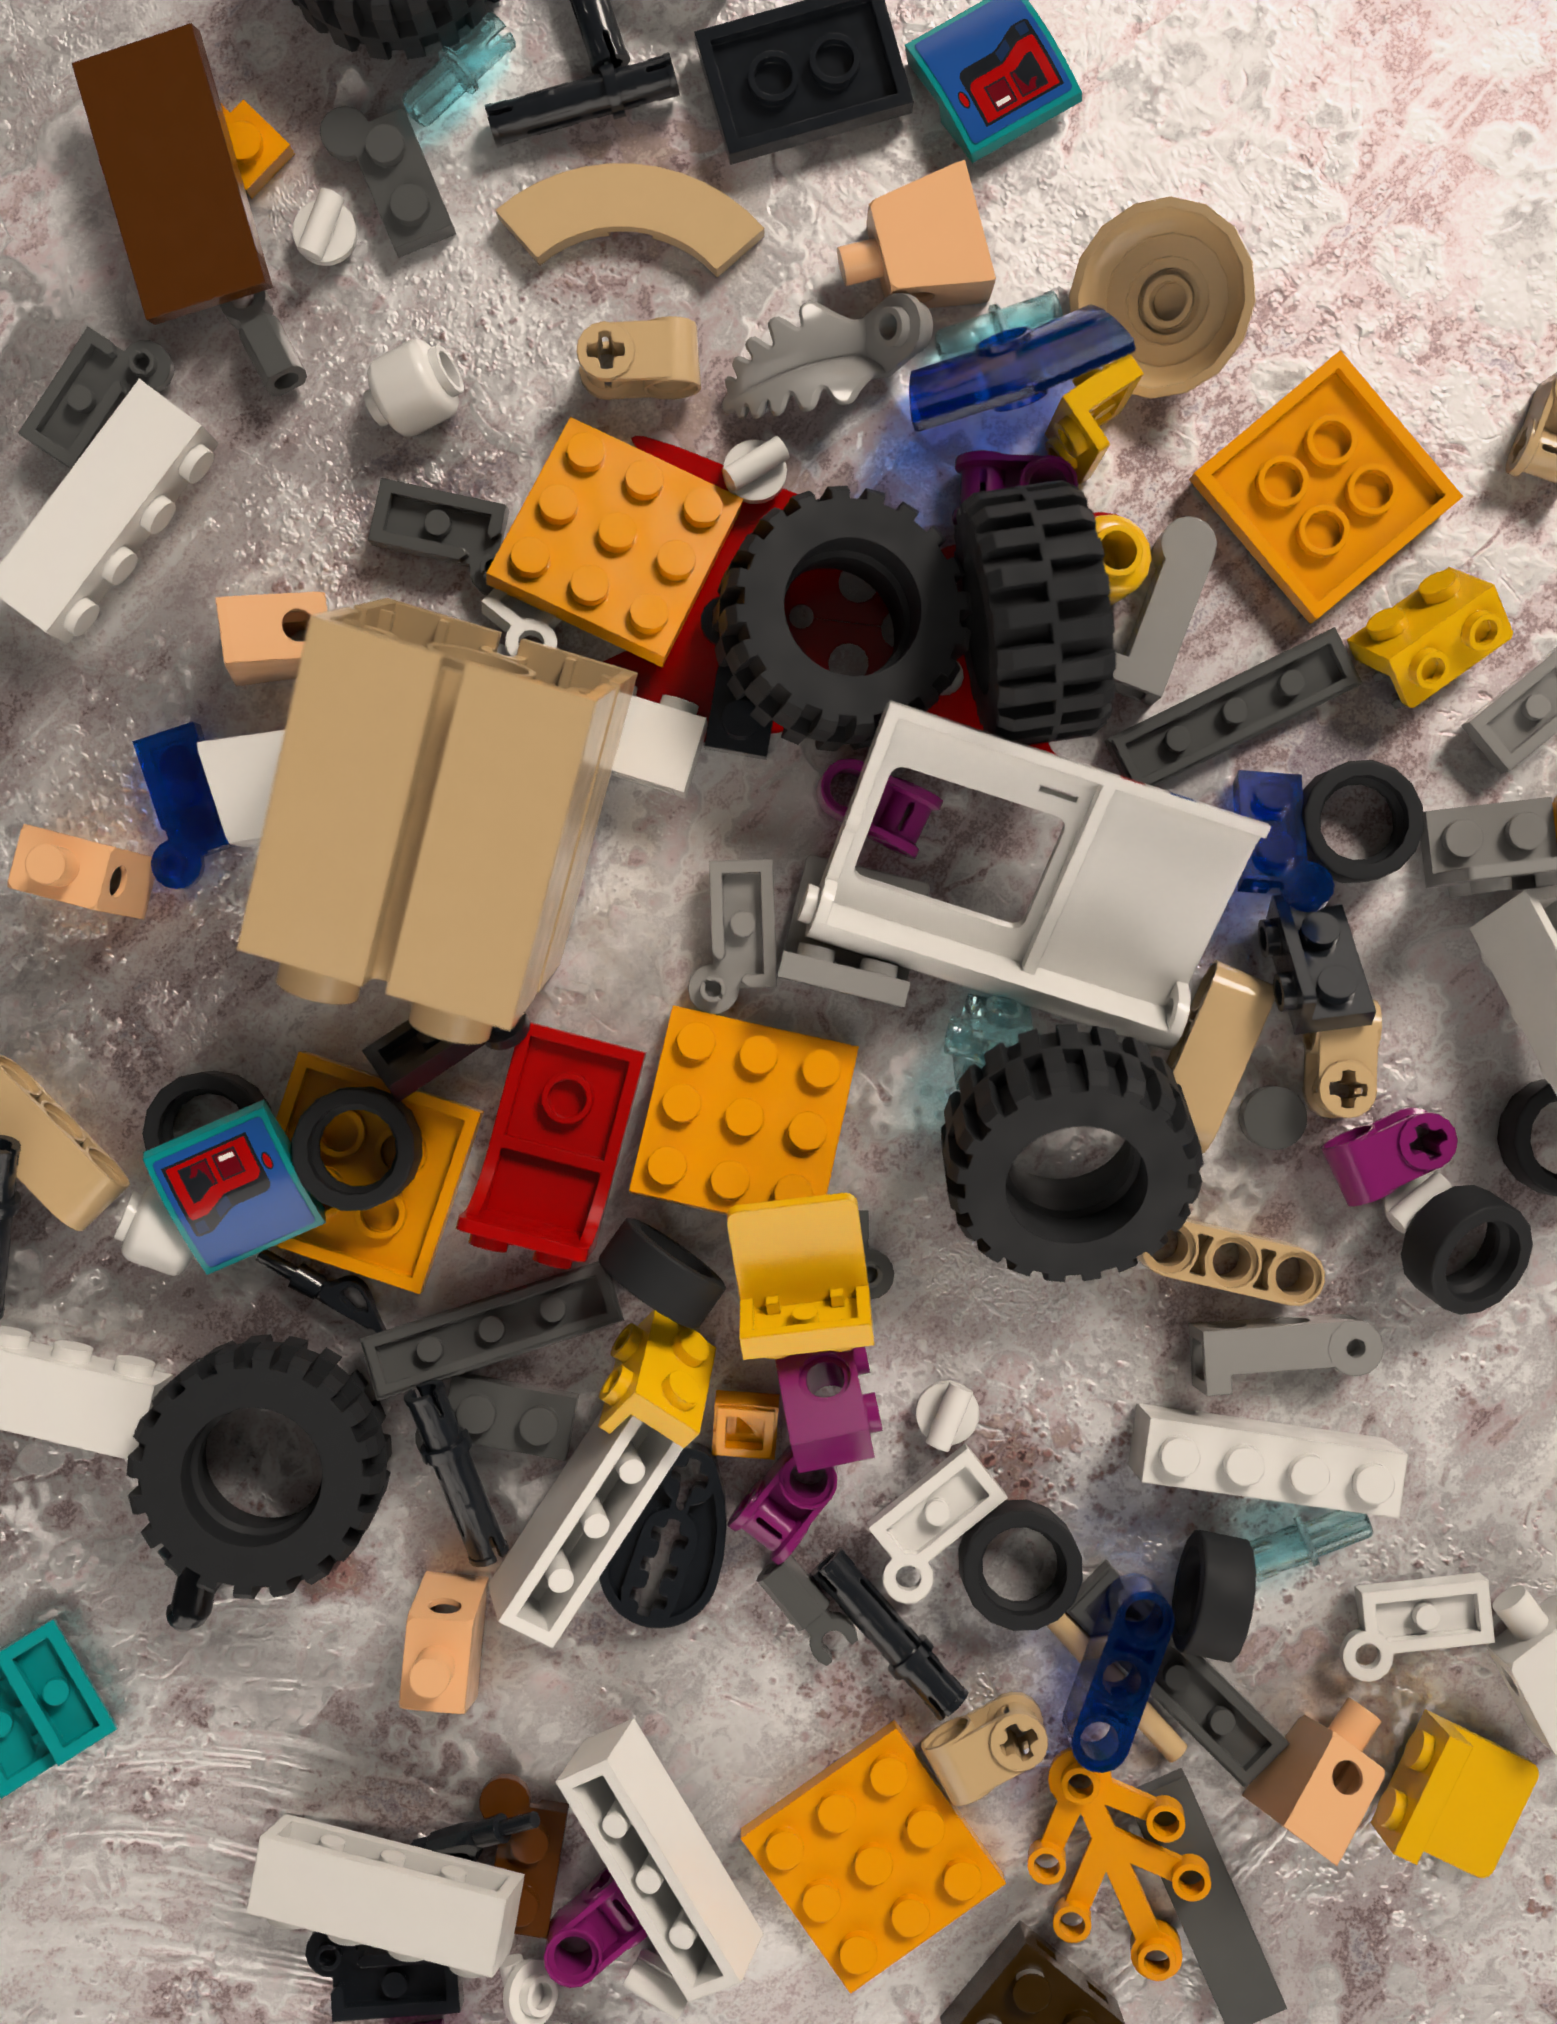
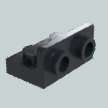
(1316, 968)

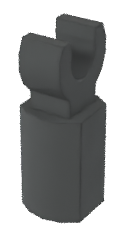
(267, 344)
(805, 1605)

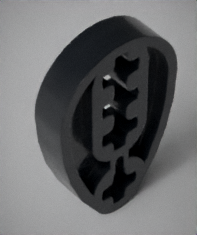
(697, 1559)

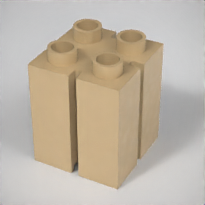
(431, 815)

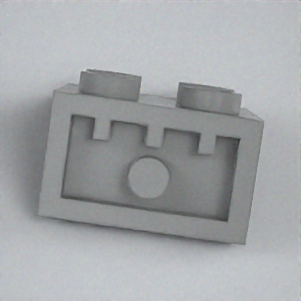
(1490, 847)
(837, 968)

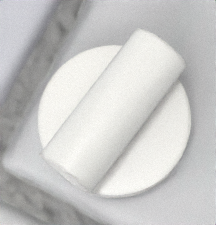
(325, 229)
(756, 470)
(1409, 1198)
(947, 1414)
(655, 1984)
(528, 1990)

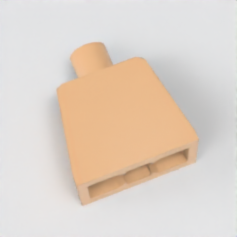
(925, 242)
(259, 634)
(81, 872)
(444, 1648)
(1322, 1780)

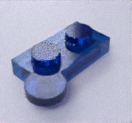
(181, 804)
(1282, 856)

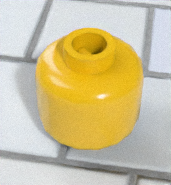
(1125, 553)

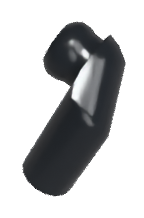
(189, 1603)

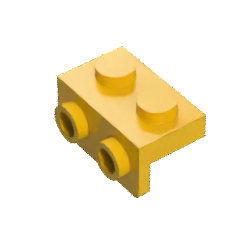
(1096, 399)
(1433, 634)
(659, 1378)

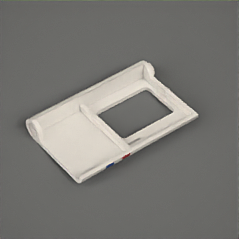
(1115, 910)

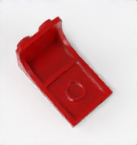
(554, 1146)

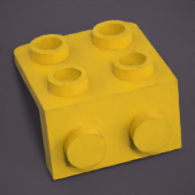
(800, 1276)
(1454, 1797)

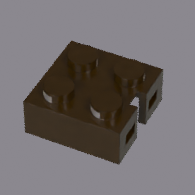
(1031, 1985)

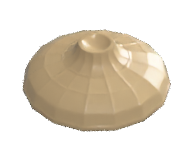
(1176, 285)

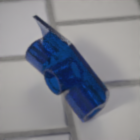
(1016, 367)

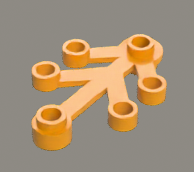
(1114, 1852)

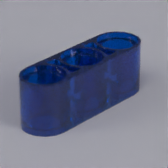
(1121, 1701)

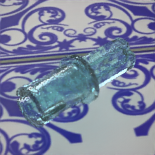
(458, 70)
(966, 334)
(1307, 1541)

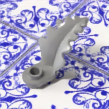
(826, 356)

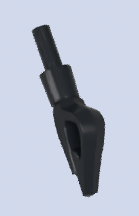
(331, 1293)
(469, 1838)

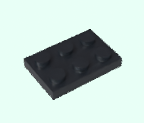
(802, 74)

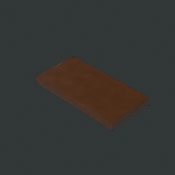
(172, 174)

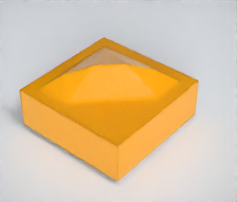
(745, 1424)

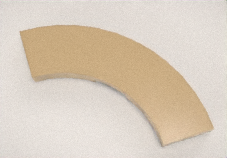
(631, 199)

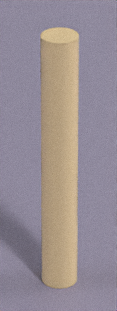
(1151, 1723)

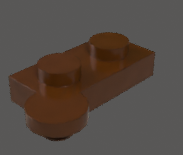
(529, 1852)

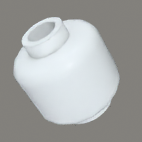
(413, 387)
(151, 1235)

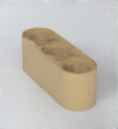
(1218, 1043)
(56, 1155)
(1254, 1271)

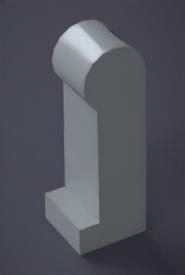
(1182, 565)
(1280, 1345)

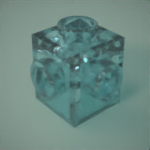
(983, 1026)

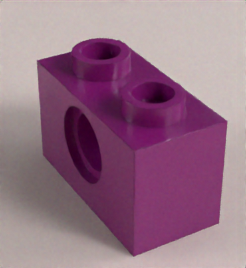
(834, 1427)

